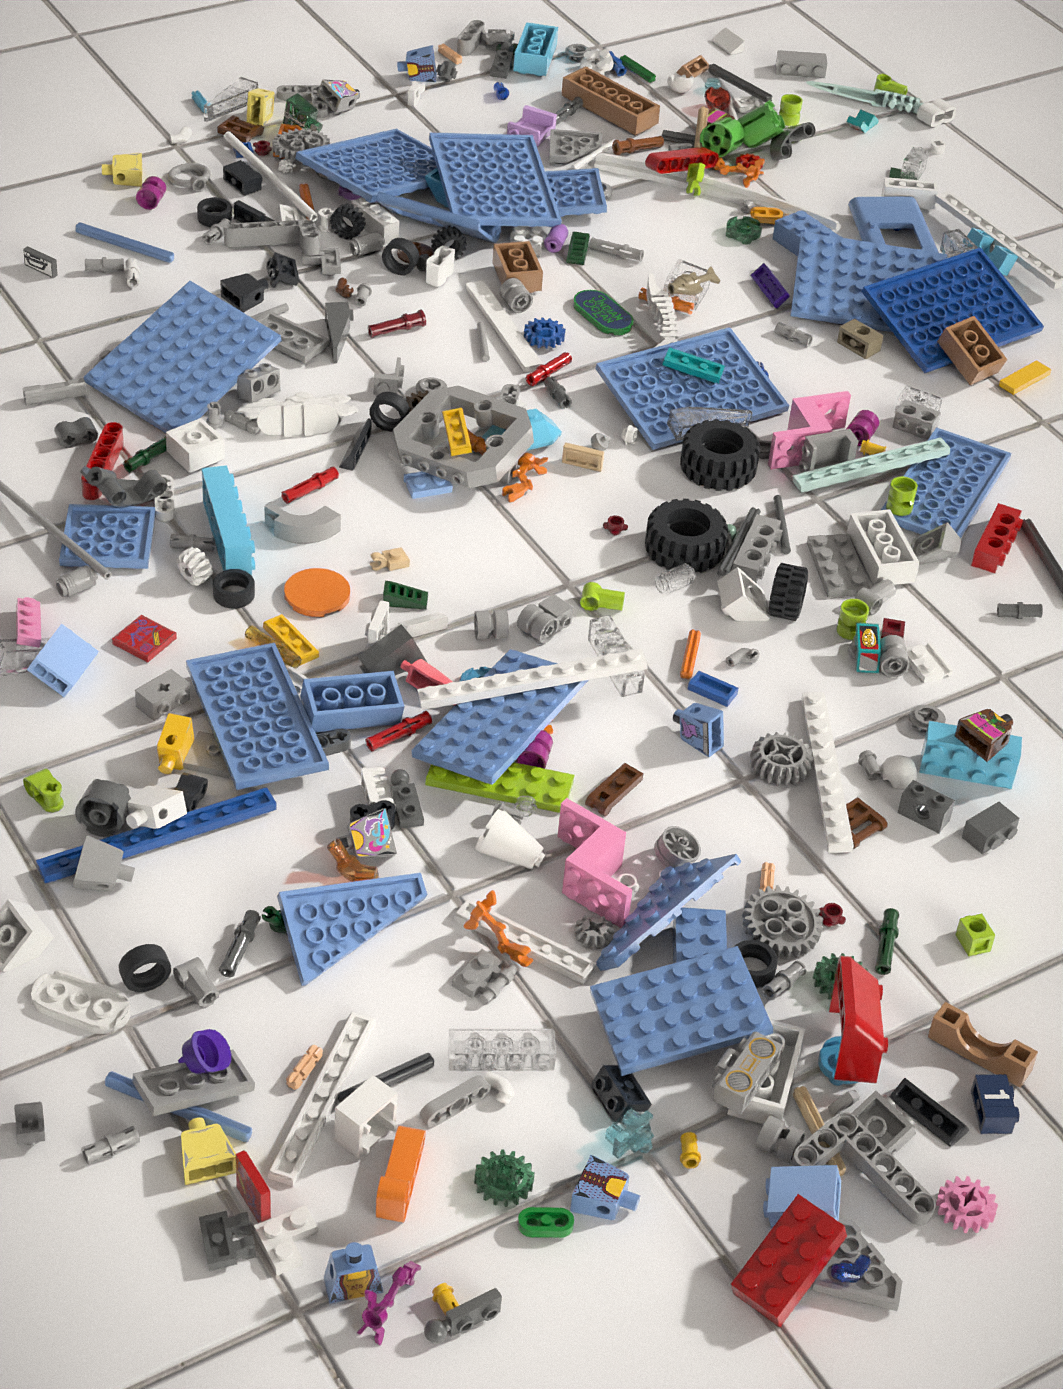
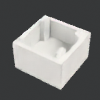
(195, 445)
(365, 1117)

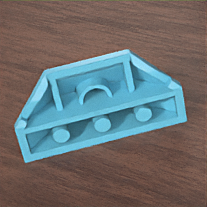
(544, 429)

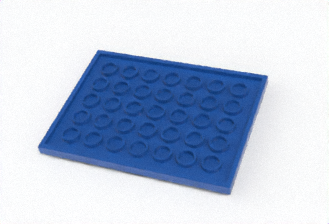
(946, 292)

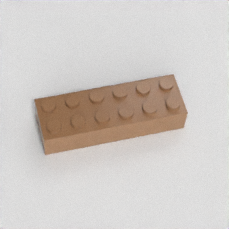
(611, 100)

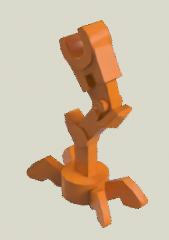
(751, 172)
(526, 462)
(481, 912)

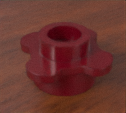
(262, 147)
(615, 525)
(832, 915)

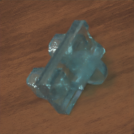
(636, 1135)

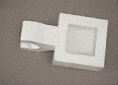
(413, 93)

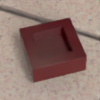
(892, 627)

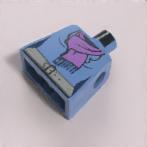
(701, 727)

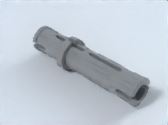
(597, 244)

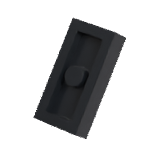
(247, 214)

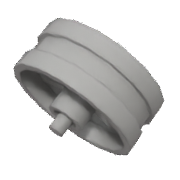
(679, 849)

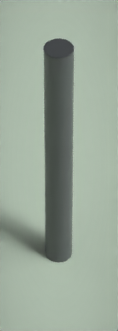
(781, 516)

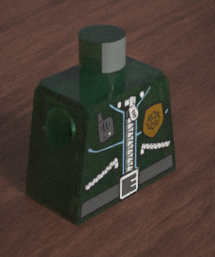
(301, 113)

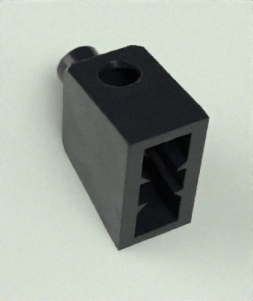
(243, 291)

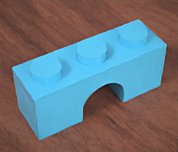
(1000, 256)

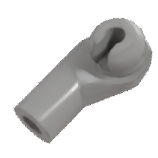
(743, 655)

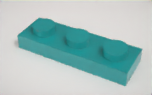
(693, 365)

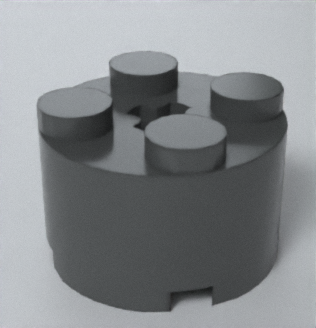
(103, 807)

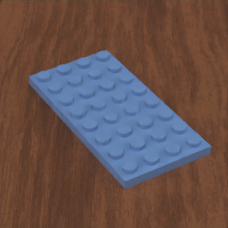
(952, 485)
(256, 716)
(491, 733)

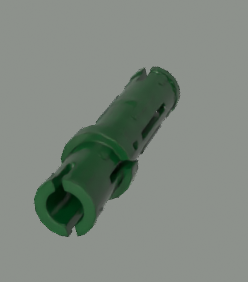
(143, 457)
(888, 933)

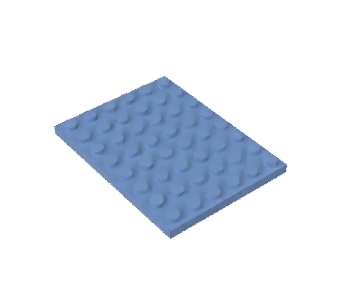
(374, 163)
(495, 179)
(836, 270)
(182, 358)
(652, 390)

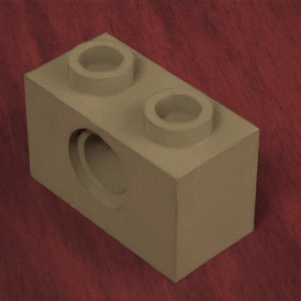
(860, 338)

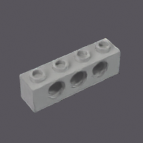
(758, 546)

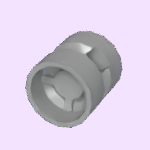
(516, 295)
(537, 623)
(491, 624)
(893, 656)
(779, 1138)

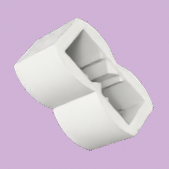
(936, 112)
(440, 266)

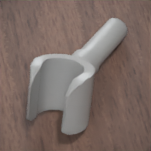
(749, 205)

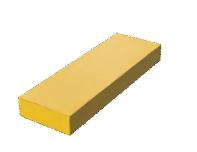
(1024, 377)
(456, 432)
(286, 633)

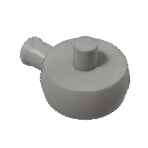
(600, 441)

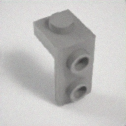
(388, 382)

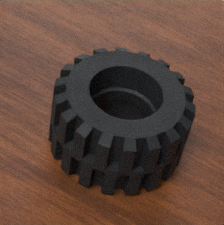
(788, 591)

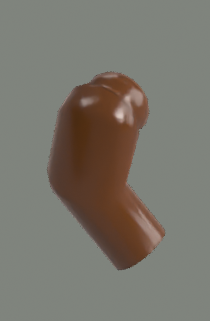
(343, 289)

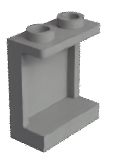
(828, 449)

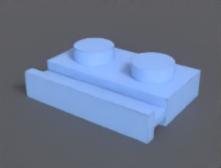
(424, 484)

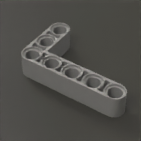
(274, 233)
(867, 1163)

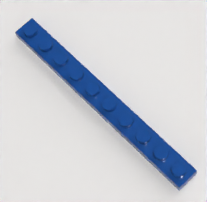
(146, 839)

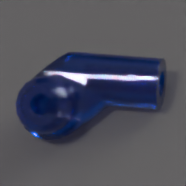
(851, 1272)

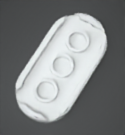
(80, 1002)

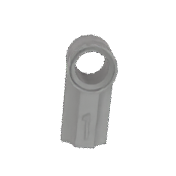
(876, 595)
(194, 978)

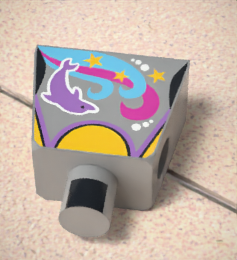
(338, 95)
(370, 836)

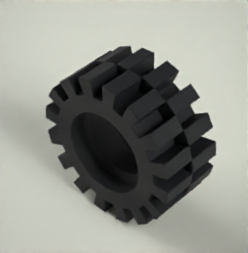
(342, 227)
(446, 235)

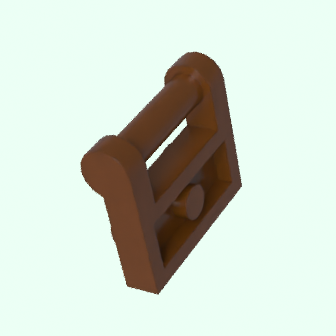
(240, 129)
(860, 813)

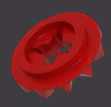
(744, 159)

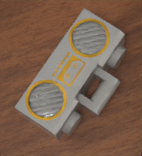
(753, 1064)

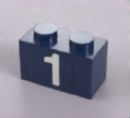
(994, 1104)

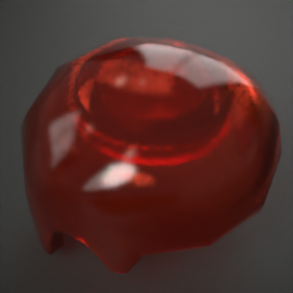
(717, 98)

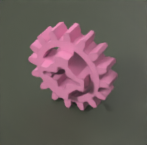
(966, 1204)

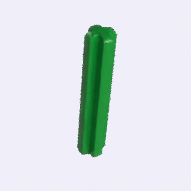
(638, 69)

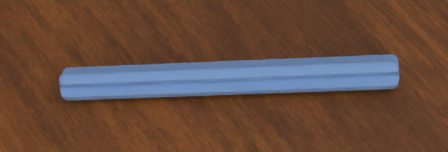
(124, 242)
(230, 1127)

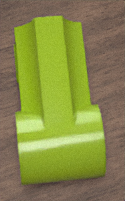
(884, 82)
(594, 597)

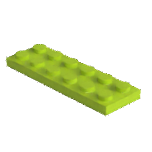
(544, 785)

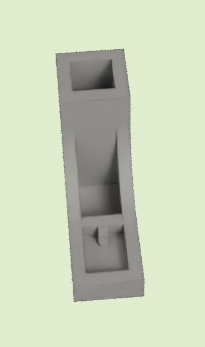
(303, 528)

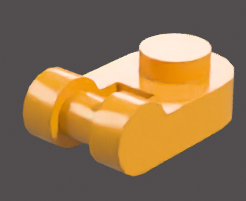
(766, 214)

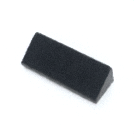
(357, 446)
(928, 1113)

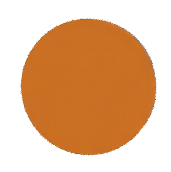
(317, 592)

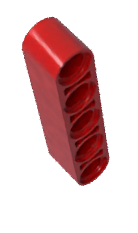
(679, 160)
(104, 456)

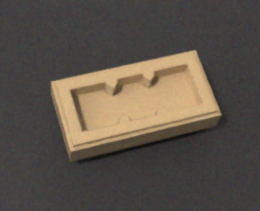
(583, 457)

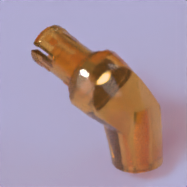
(349, 865)

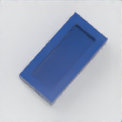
(713, 688)

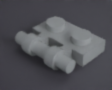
(477, 974)

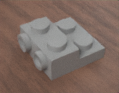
(884, 1122)

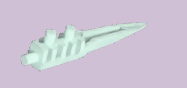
(878, 97)

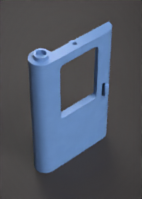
(890, 213)
(438, 217)

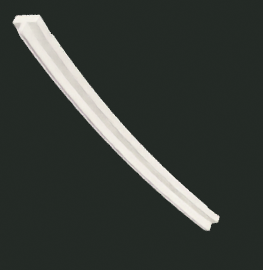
(709, 186)

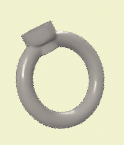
(200, 185)

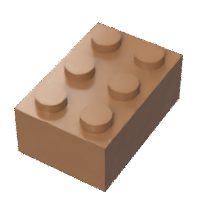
(518, 262)
(972, 350)

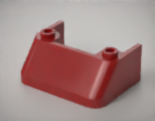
(862, 1043)

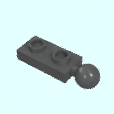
(502, 61)
(406, 800)
(465, 1316)

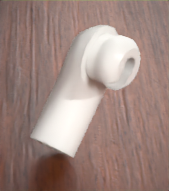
(502, 1085)

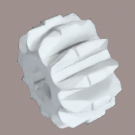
(194, 566)

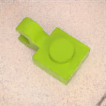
(694, 176)

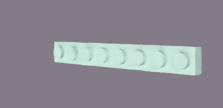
(871, 464)

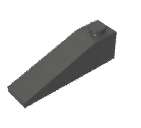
(338, 326)

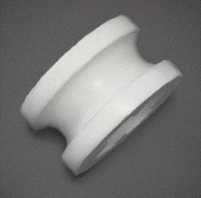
(937, 146)

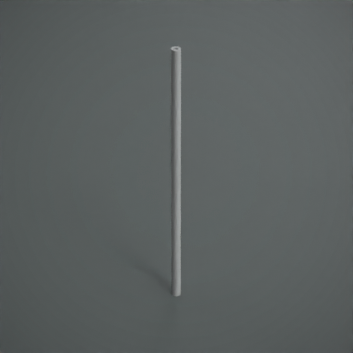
(57, 533)

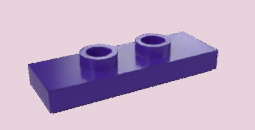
(770, 285)

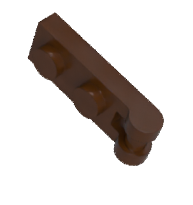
(614, 789)

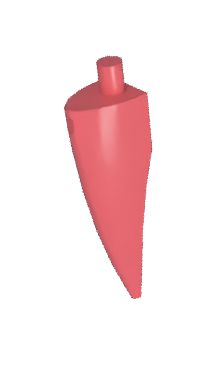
(423, 674)

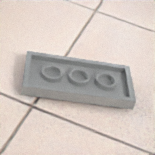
(296, 339)
(837, 564)
(177, 1088)

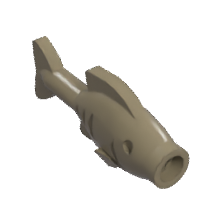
(690, 283)

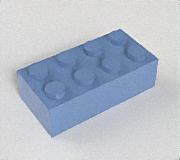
(789, 228)
(352, 701)
(698, 933)

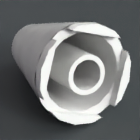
(510, 842)

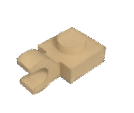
(392, 559)

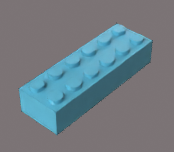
(226, 519)

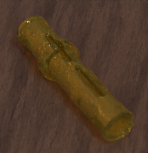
(261, 638)

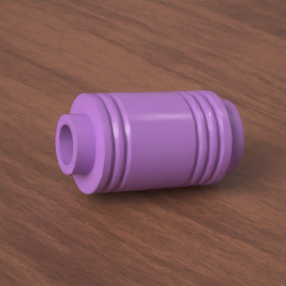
(556, 238)

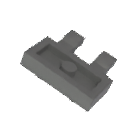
(218, 1241)

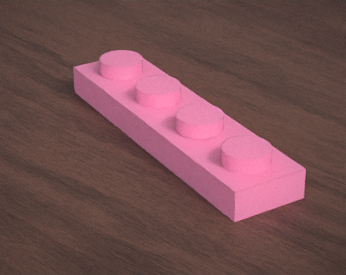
(28, 622)

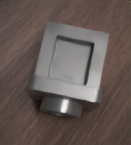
(29, 1123)

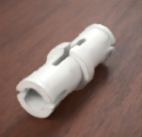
(132, 272)

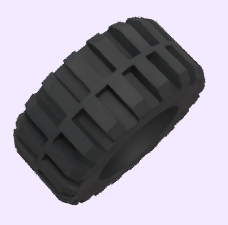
(720, 455)
(686, 534)

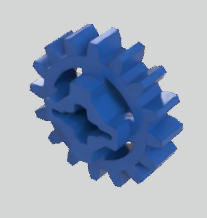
(544, 333)

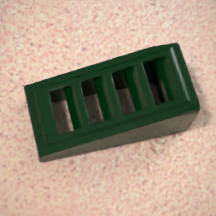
(578, 246)
(404, 596)

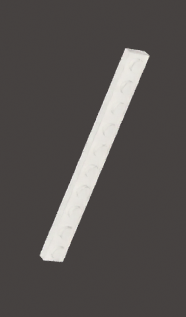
(1026, 257)
(531, 679)
(827, 773)

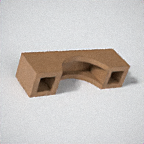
(954, 1031)

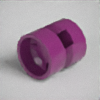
(151, 192)
(864, 425)
(537, 751)

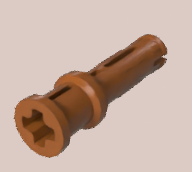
(630, 145)

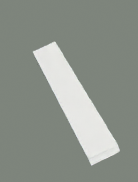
(542, 949)

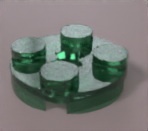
(743, 229)

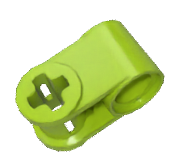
(44, 790)

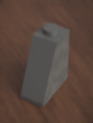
(390, 653)

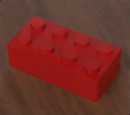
(789, 1260)

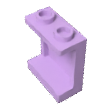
(535, 123)

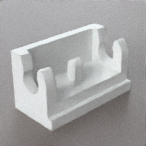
(375, 788)

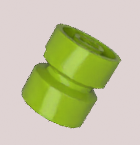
(790, 109)
(901, 496)
(851, 612)

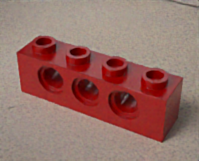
(997, 538)

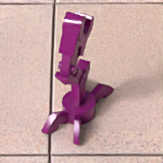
(376, 1314)

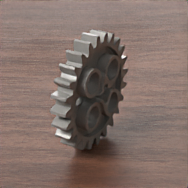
(298, 140)
(783, 921)

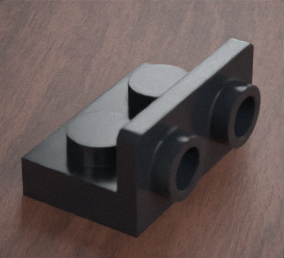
(282, 269)
(619, 1092)

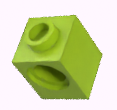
(975, 934)

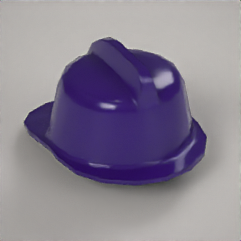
(206, 1052)

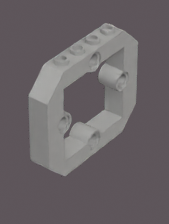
(501, 450)

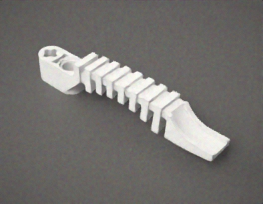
(662, 307)

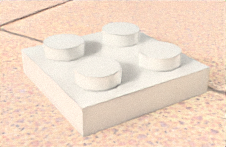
(379, 624)

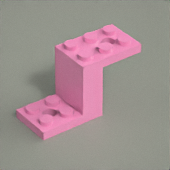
(806, 419)
(594, 862)

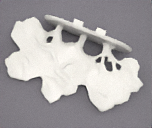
(298, 414)

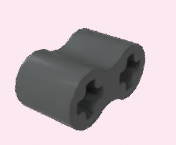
(76, 432)

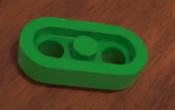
(545, 1222)

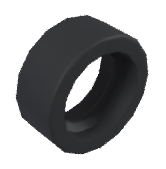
(213, 204)
(408, 248)
(391, 399)
(234, 577)
(763, 952)
(141, 956)

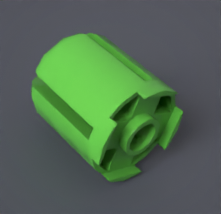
(761, 125)
(722, 136)

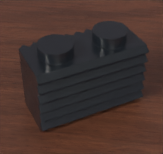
(242, 177)

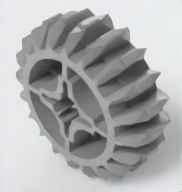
(781, 759)

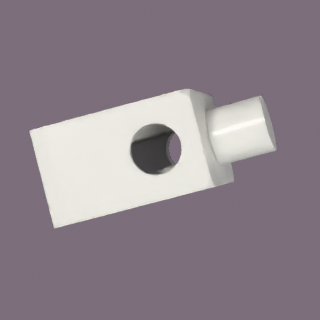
(155, 807)

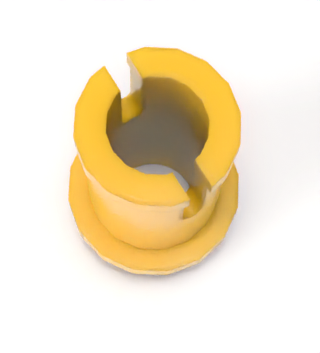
(871, 448)
(690, 1156)
(444, 1297)

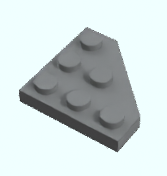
(570, 145)
(878, 1283)

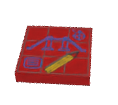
(144, 638)
(252, 1187)

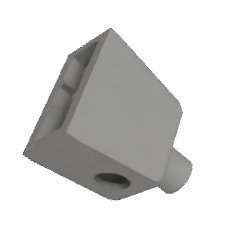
(100, 866)

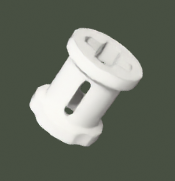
(325, 214)

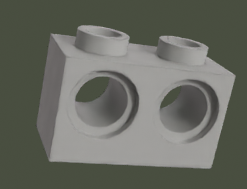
(258, 383)
(916, 419)

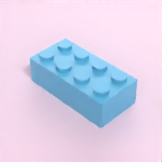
(535, 49)
(950, 758)

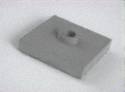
(206, 756)

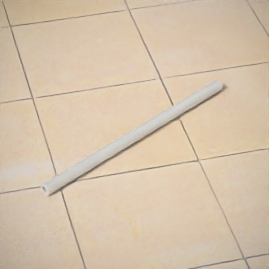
(267, 173)

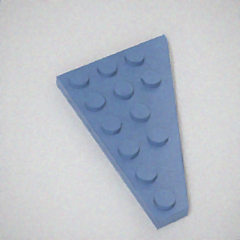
(663, 904)
(338, 918)

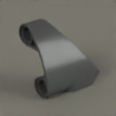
(781, 145)
(125, 492)

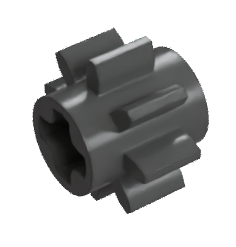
(446, 71)

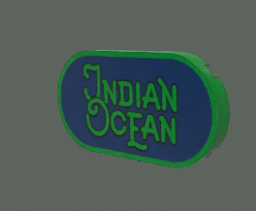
(603, 312)

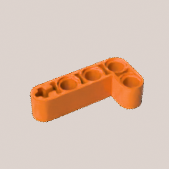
(398, 1183)

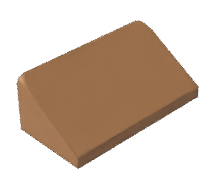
(694, 67)

